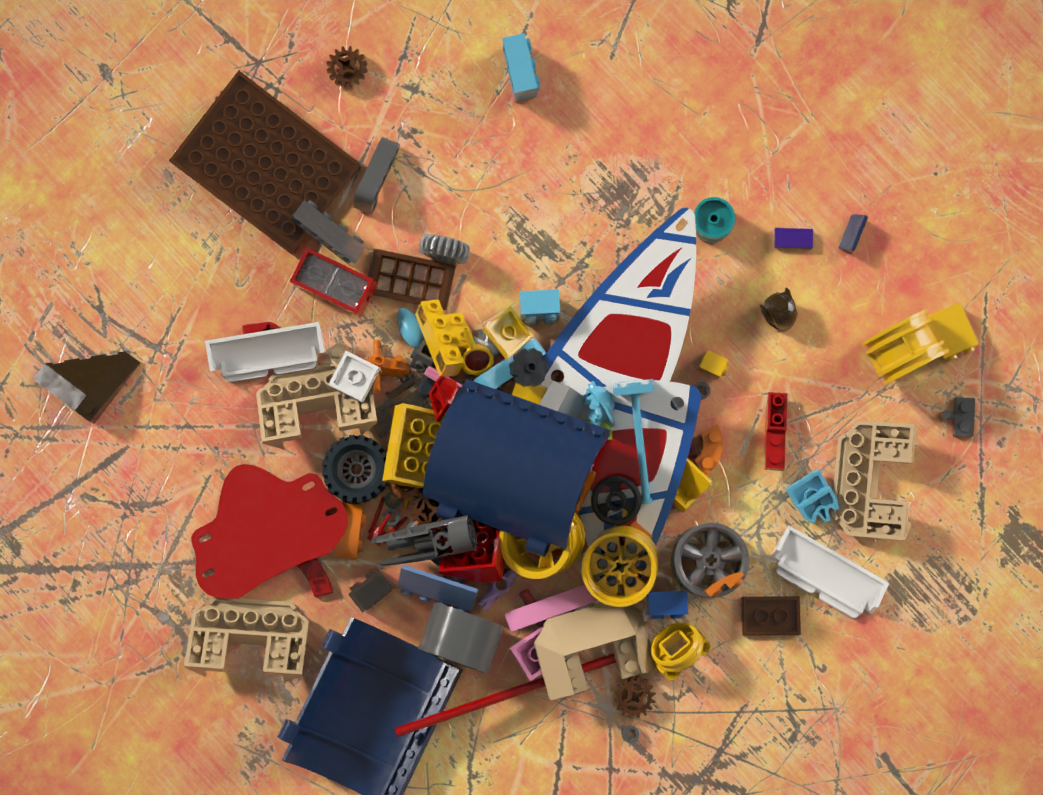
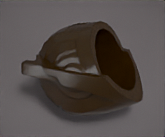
(780, 310)

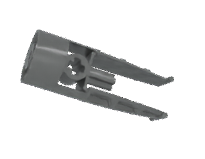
(459, 534)

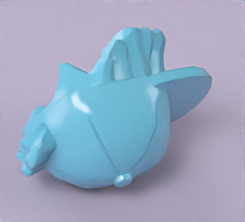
(600, 405)

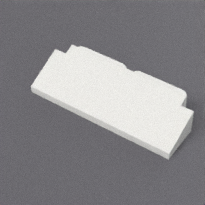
(254, 353)
(827, 574)

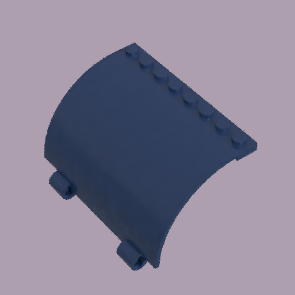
(511, 465)
(356, 703)

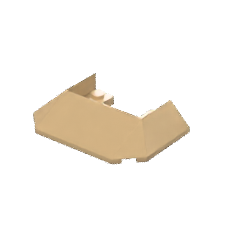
(307, 392)
(858, 476)
(250, 622)
(584, 629)

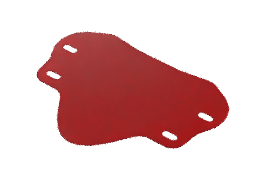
(264, 530)

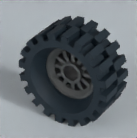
(338, 456)

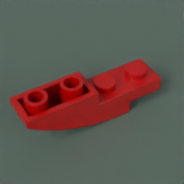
(775, 431)

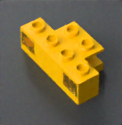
(443, 336)

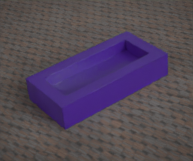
(793, 238)

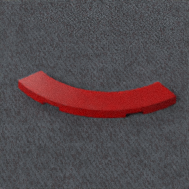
(316, 577)

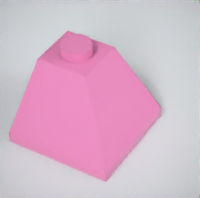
(526, 655)

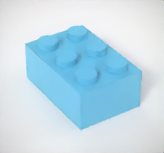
(520, 67)
(539, 306)

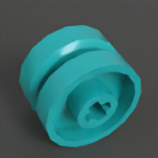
(721, 211)

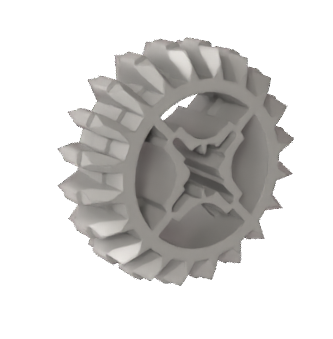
(444, 249)

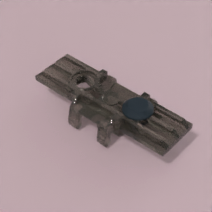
(417, 398)

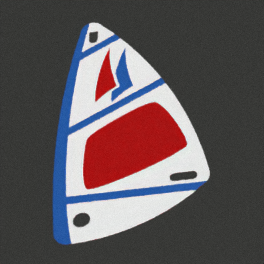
(635, 316)
(667, 446)

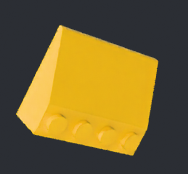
(410, 445)

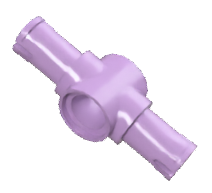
(493, 593)

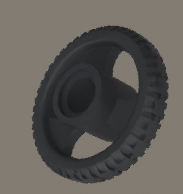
(613, 483)

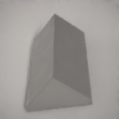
(563, 399)

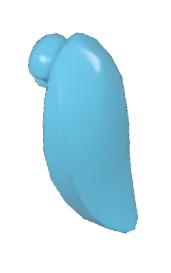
(410, 328)

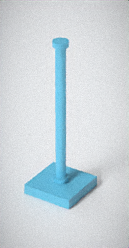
(634, 390)

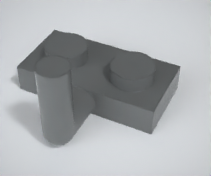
(963, 416)

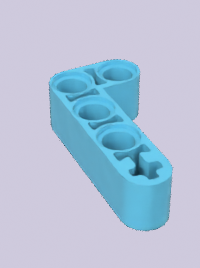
(500, 373)

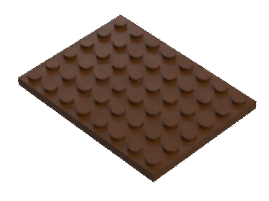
(263, 160)

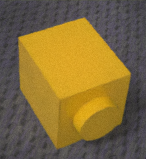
(714, 364)

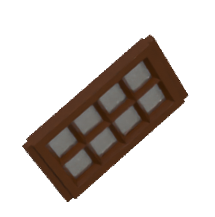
(411, 278)

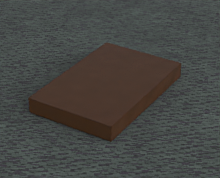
(771, 615)

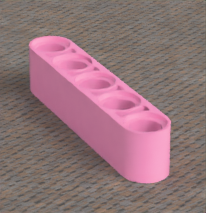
(549, 607)

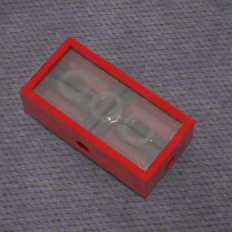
(333, 282)

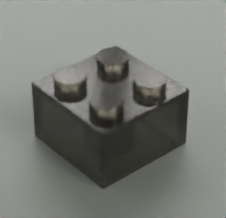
(371, 590)

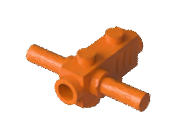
(389, 367)

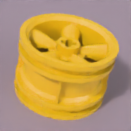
(904, 347)
(516, 556)

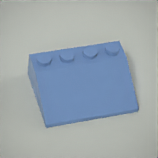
(436, 588)

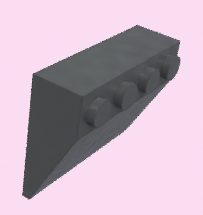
(328, 233)

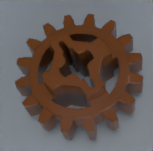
(353, 71)
(422, 513)
(641, 707)

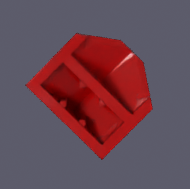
(442, 396)

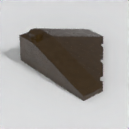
(88, 383)

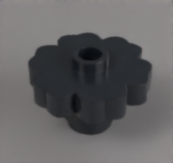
(528, 367)

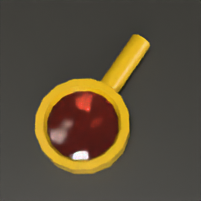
(476, 357)

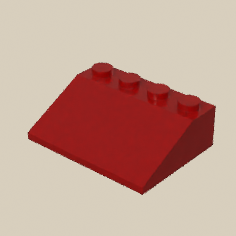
(481, 565)

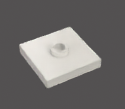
(354, 376)

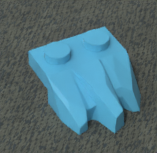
(812, 496)

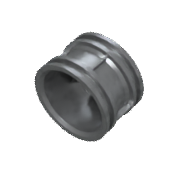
(712, 534)

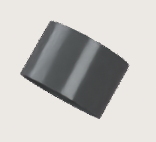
(461, 637)

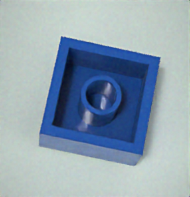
(667, 603)

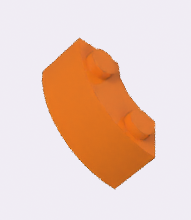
(710, 449)
(350, 543)

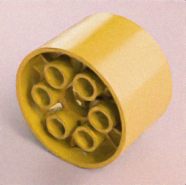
(607, 592)

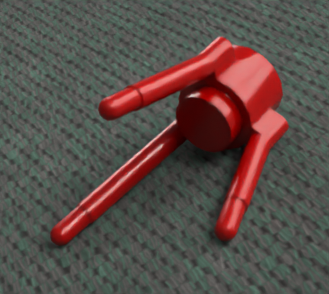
(379, 530)

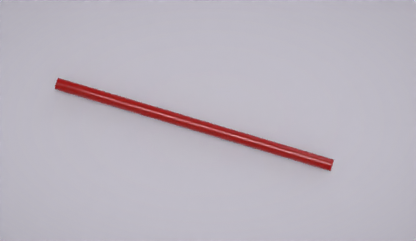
(492, 699)

